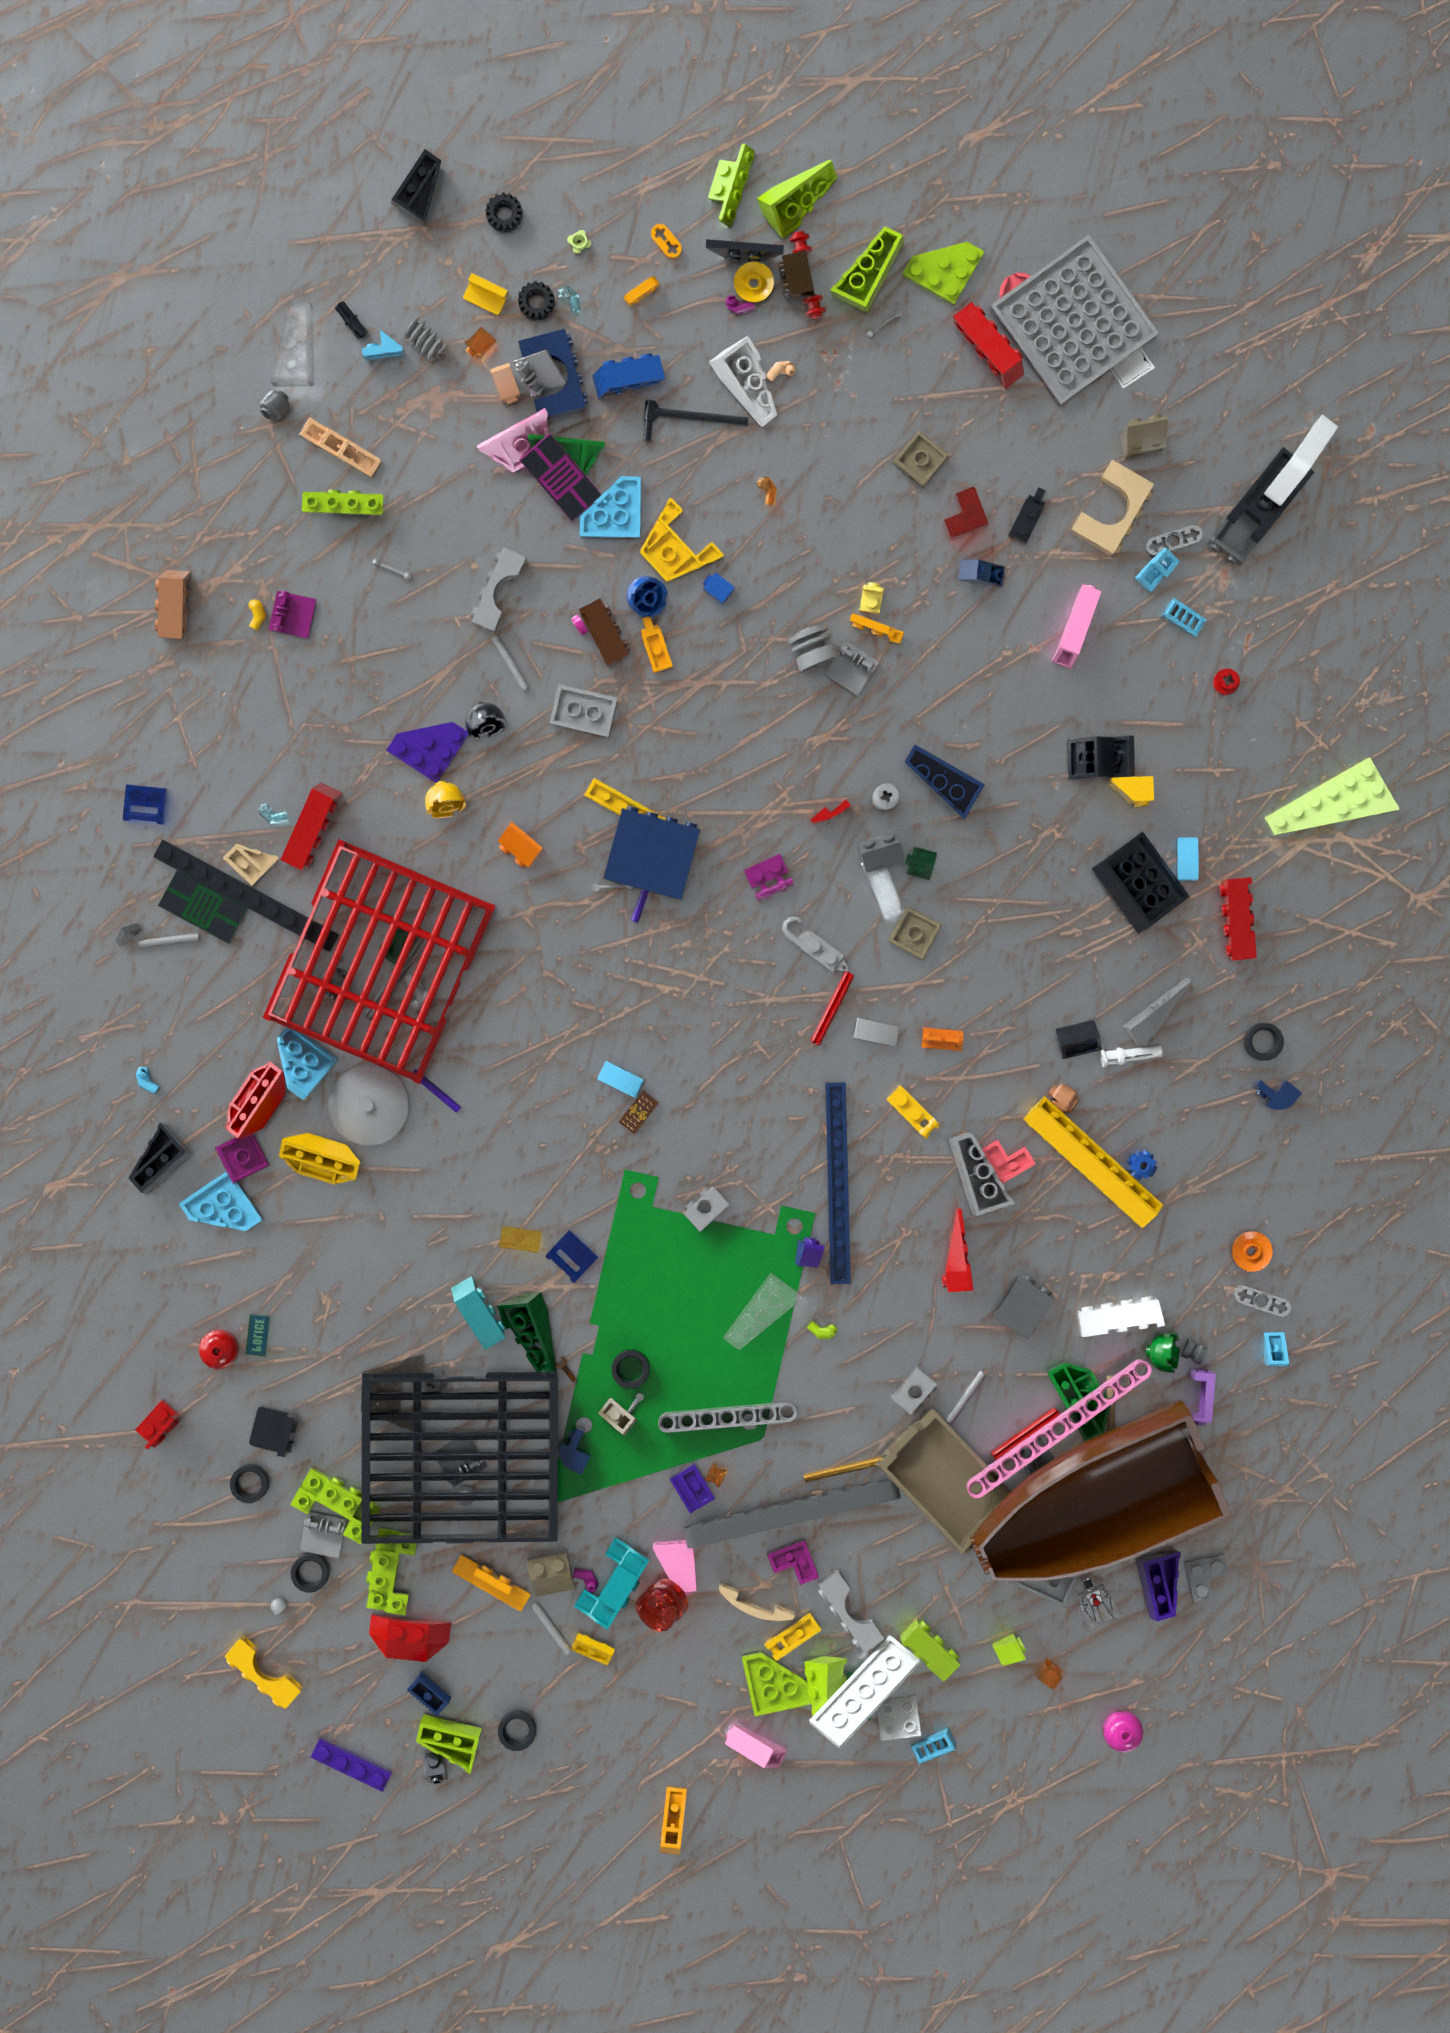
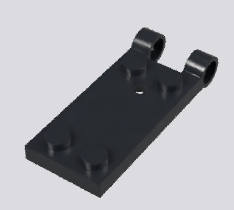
(1252, 499)

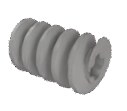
(424, 340)
(888, 789)

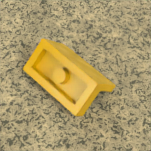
(485, 294)

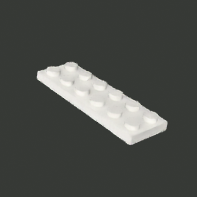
(864, 1691)

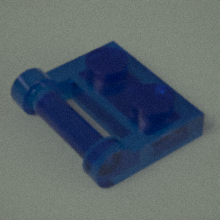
(145, 797)
(576, 1251)

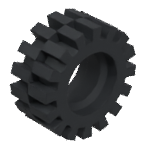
(498, 201)
(545, 309)

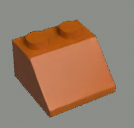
(520, 845)

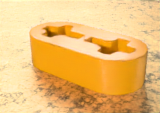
(670, 238)
(642, 291)

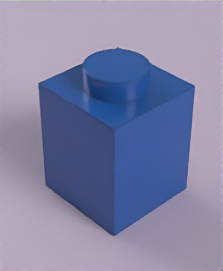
(718, 588)

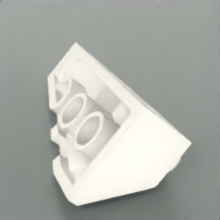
(742, 374)

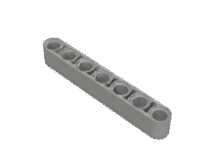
(737, 1420)

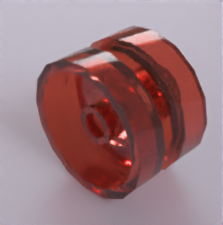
(662, 1605)

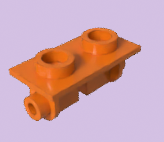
(942, 1039)

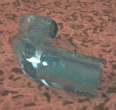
(573, 298)
(270, 815)

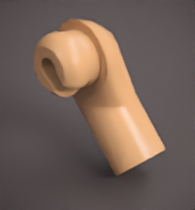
(781, 368)

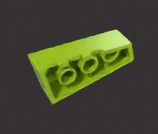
(866, 276)

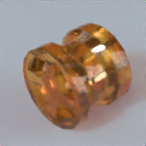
(716, 1475)

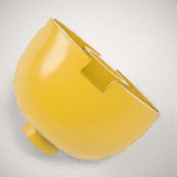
(443, 800)

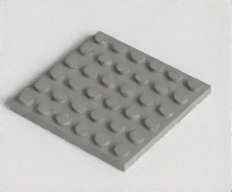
(1074, 319)

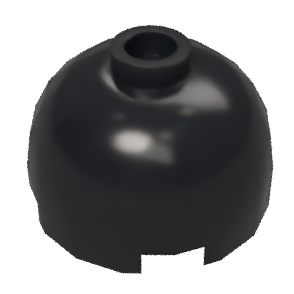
(484, 720)

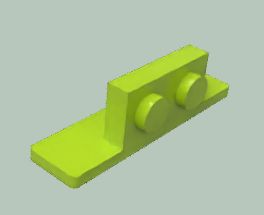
(730, 182)
(342, 503)

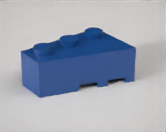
(628, 374)

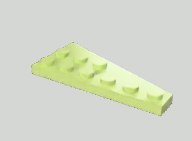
(1345, 797)

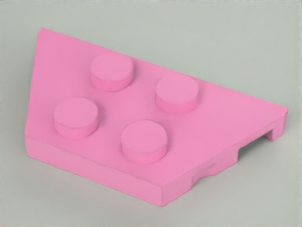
(513, 442)

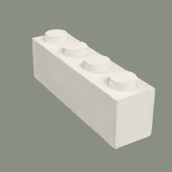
(1120, 1317)

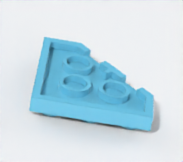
(615, 512)
(303, 1061)
(222, 1205)

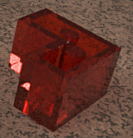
(971, 516)

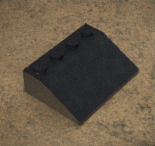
(1140, 882)

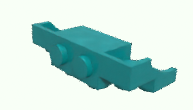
(618, 1587)

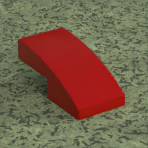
(825, 814)

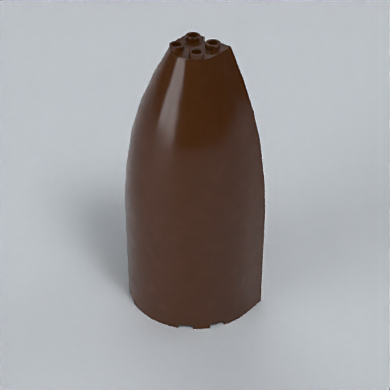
(1104, 1502)

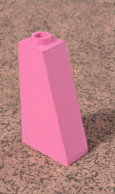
(1077, 626)

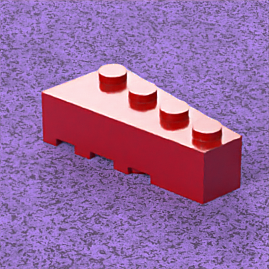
(990, 344)

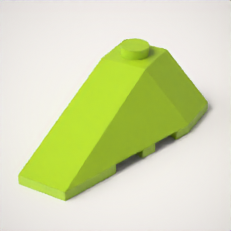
(792, 199)

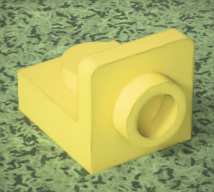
(871, 598)

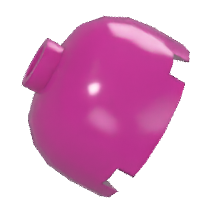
(1123, 1731)

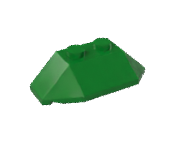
(1074, 1384)

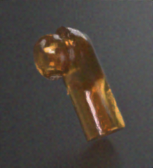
(770, 489)

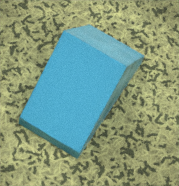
(1275, 1349)

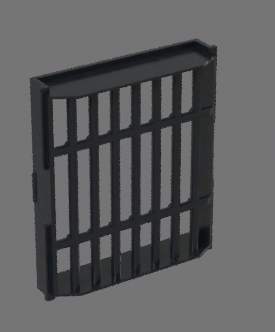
(418, 1436)

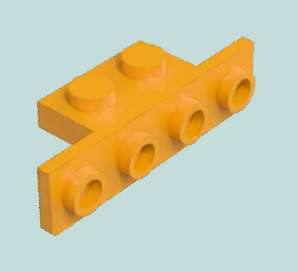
(490, 1582)

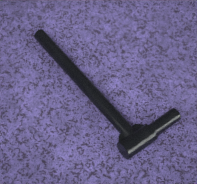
(652, 412)

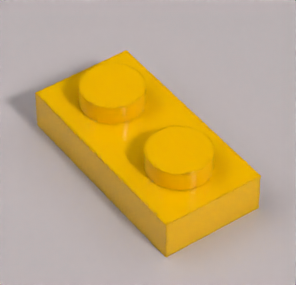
(592, 1649)

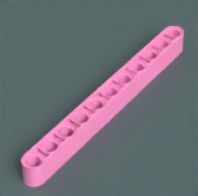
(1048, 1429)

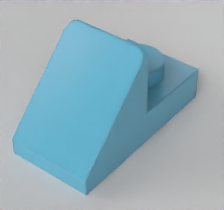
(387, 349)

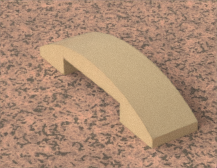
(778, 1614)

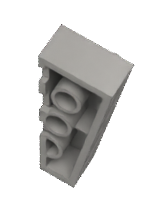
(978, 1177)

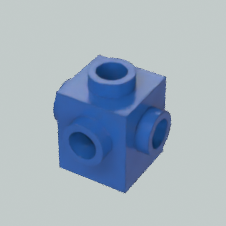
(1134, 1165)

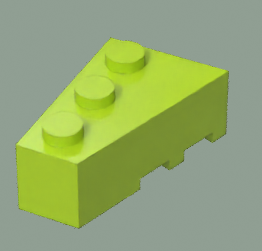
(824, 1679)

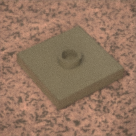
(920, 458)
(914, 933)

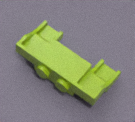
(336, 1497)
(384, 1574)

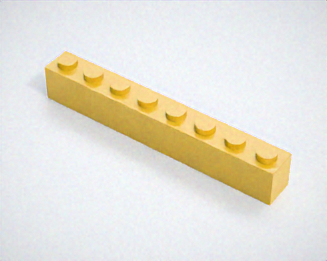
(1093, 1162)

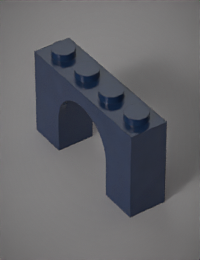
(570, 398)

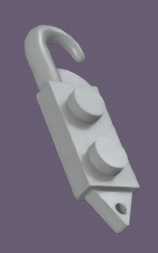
(815, 947)

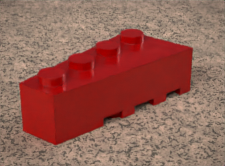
(310, 826)
(1238, 918)

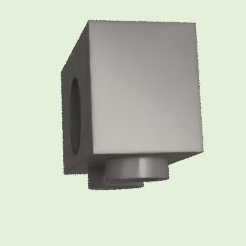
(699, 1218)
(916, 1379)

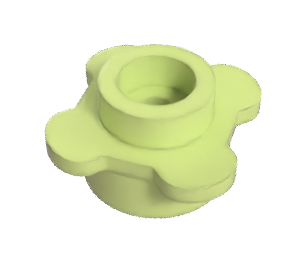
(580, 235)

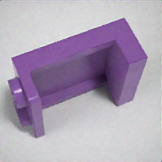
(1207, 1389)

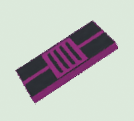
(560, 477)

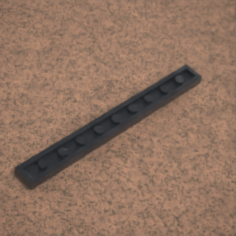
(241, 893)

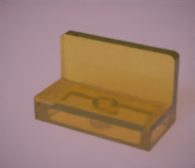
(520, 1239)

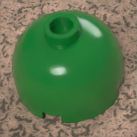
(1164, 1352)

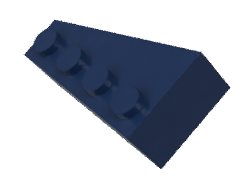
(946, 780)

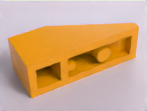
(673, 1821)

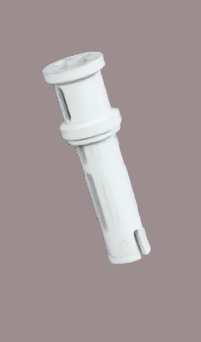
(1121, 1056)

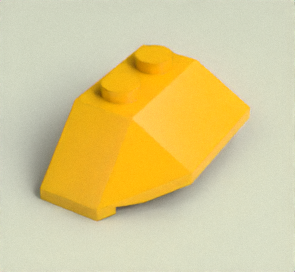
(319, 1158)

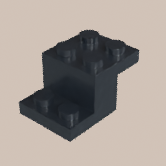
(1101, 757)

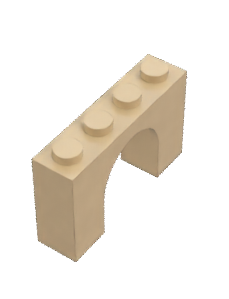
(1135, 491)

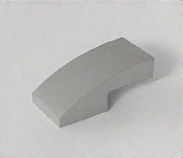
(876, 1032)

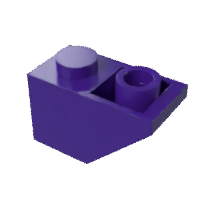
(809, 1252)

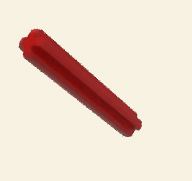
(832, 1008)
(1025, 1433)

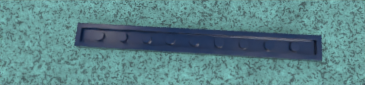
(838, 1183)

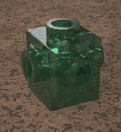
(921, 863)

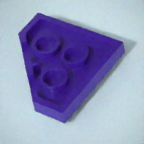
(429, 748)

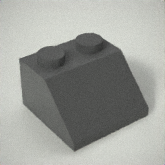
(880, 851)

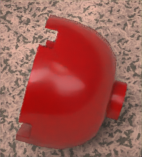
(220, 1340)

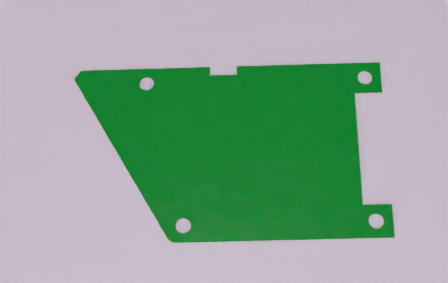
(673, 1300)

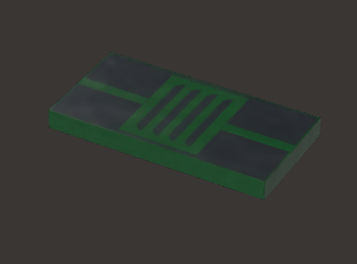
(203, 907)

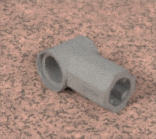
(419, 995)

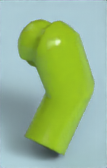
(822, 1333)

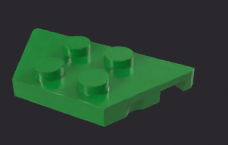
(581, 451)

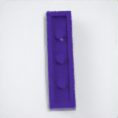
(351, 1764)

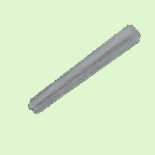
(417, 947)

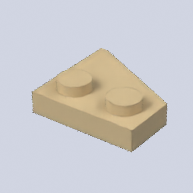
(249, 863)

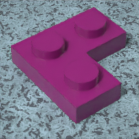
(796, 1556)

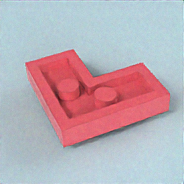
(1007, 1166)

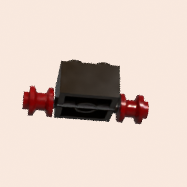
(797, 276)

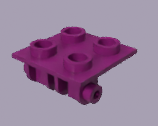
(292, 614)

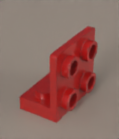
(160, 1420)

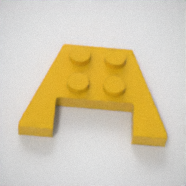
(669, 553)

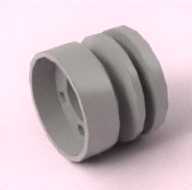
(813, 649)

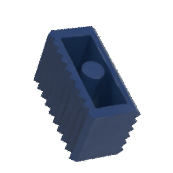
(428, 1693)

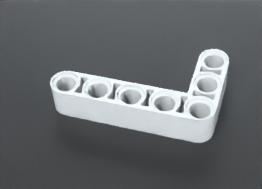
(1301, 460)

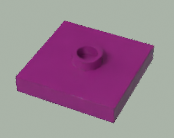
(241, 1157)

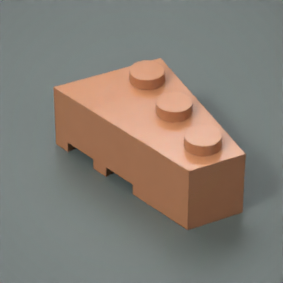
(171, 604)

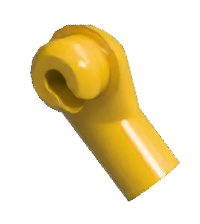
(258, 612)

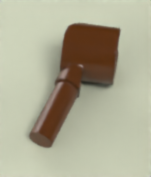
(565, 1368)

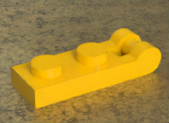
(912, 1111)
(793, 1636)

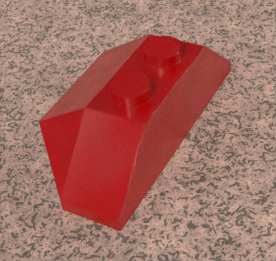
(256, 1100)
(408, 1637)

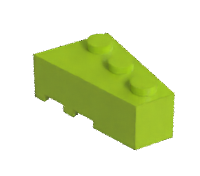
(930, 1649)
(450, 1739)

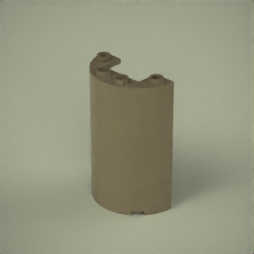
(933, 1473)

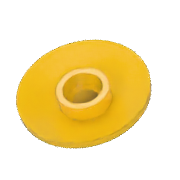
(753, 272)

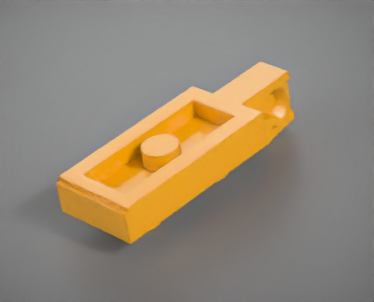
(877, 628)
(655, 646)

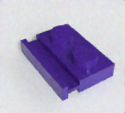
(692, 1488)

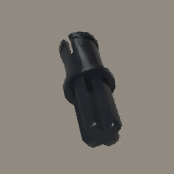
(351, 320)

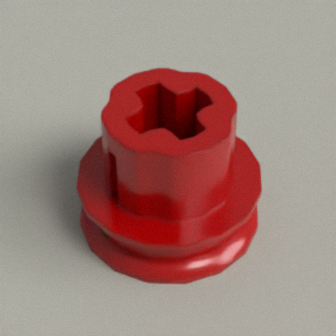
(1219, 683)

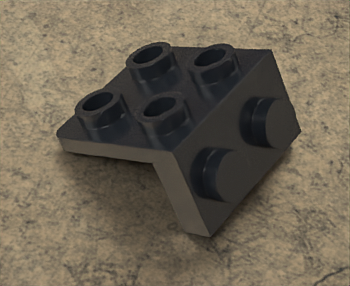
(274, 1430)

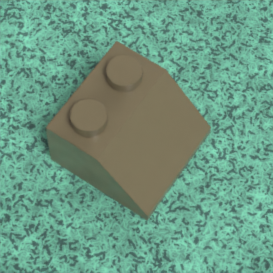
(550, 1573)

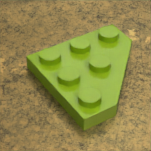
(944, 270)
(773, 1685)

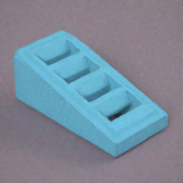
(1181, 607)
(945, 1733)

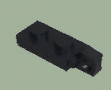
(1028, 517)

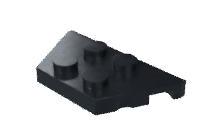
(744, 250)

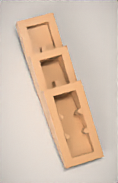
(340, 447)

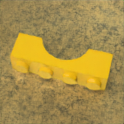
(281, 1689)

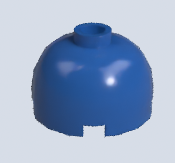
(646, 596)

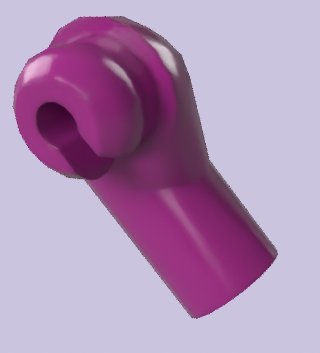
(737, 306)
(588, 1577)

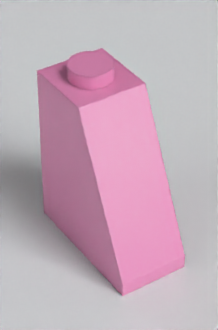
(678, 1563)
(755, 1747)

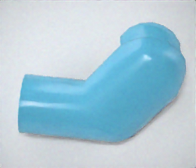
(144, 1081)

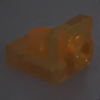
(479, 343)

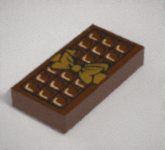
(638, 1112)

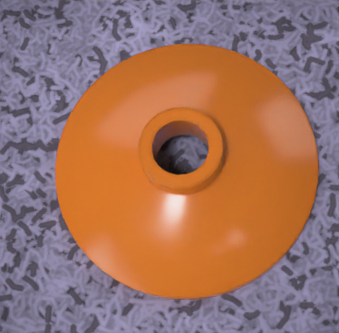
(1262, 1253)

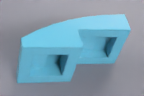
(1156, 569)
(1187, 859)
(621, 1079)

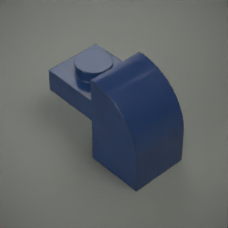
(1281, 1098)
(570, 1455)

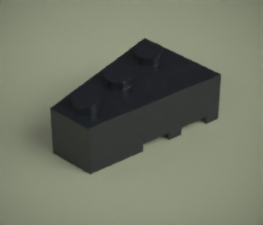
(418, 187)
(160, 1159)

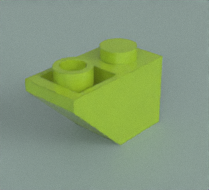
(1010, 1650)

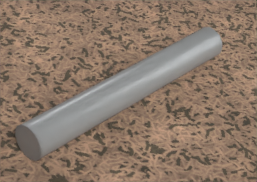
(510, 662)
(168, 940)
(966, 1397)
(551, 1628)

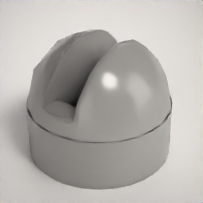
(278, 1606)

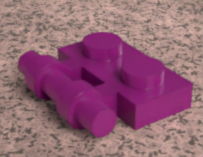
(766, 871)

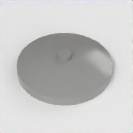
(368, 1105)

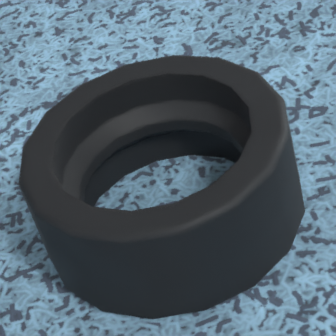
(1266, 1056)
(645, 1369)
(264, 1483)
(308, 1588)
(517, 1746)

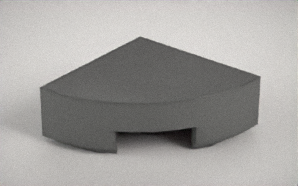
(127, 933)

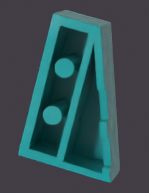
(478, 1313)

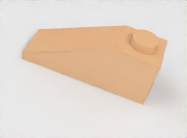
(505, 384)

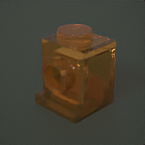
(1049, 1674)

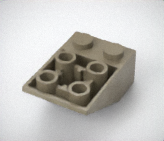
(1144, 436)

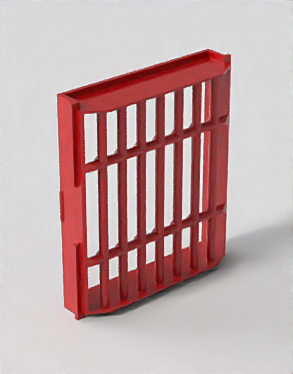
(395, 922)

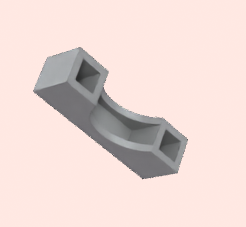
(508, 566)
(865, 1632)

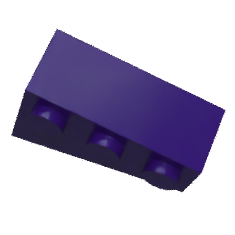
(1159, 1583)

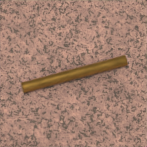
(841, 1469)

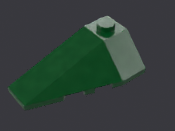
(530, 1323)

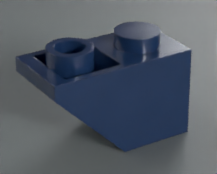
(981, 572)

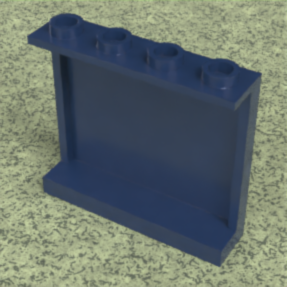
(652, 853)

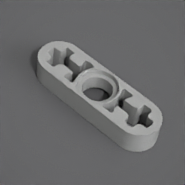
(1189, 541)
(1278, 1300)

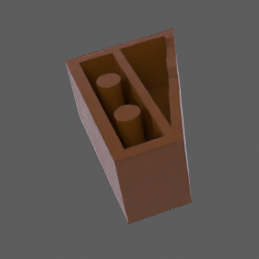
(605, 632)

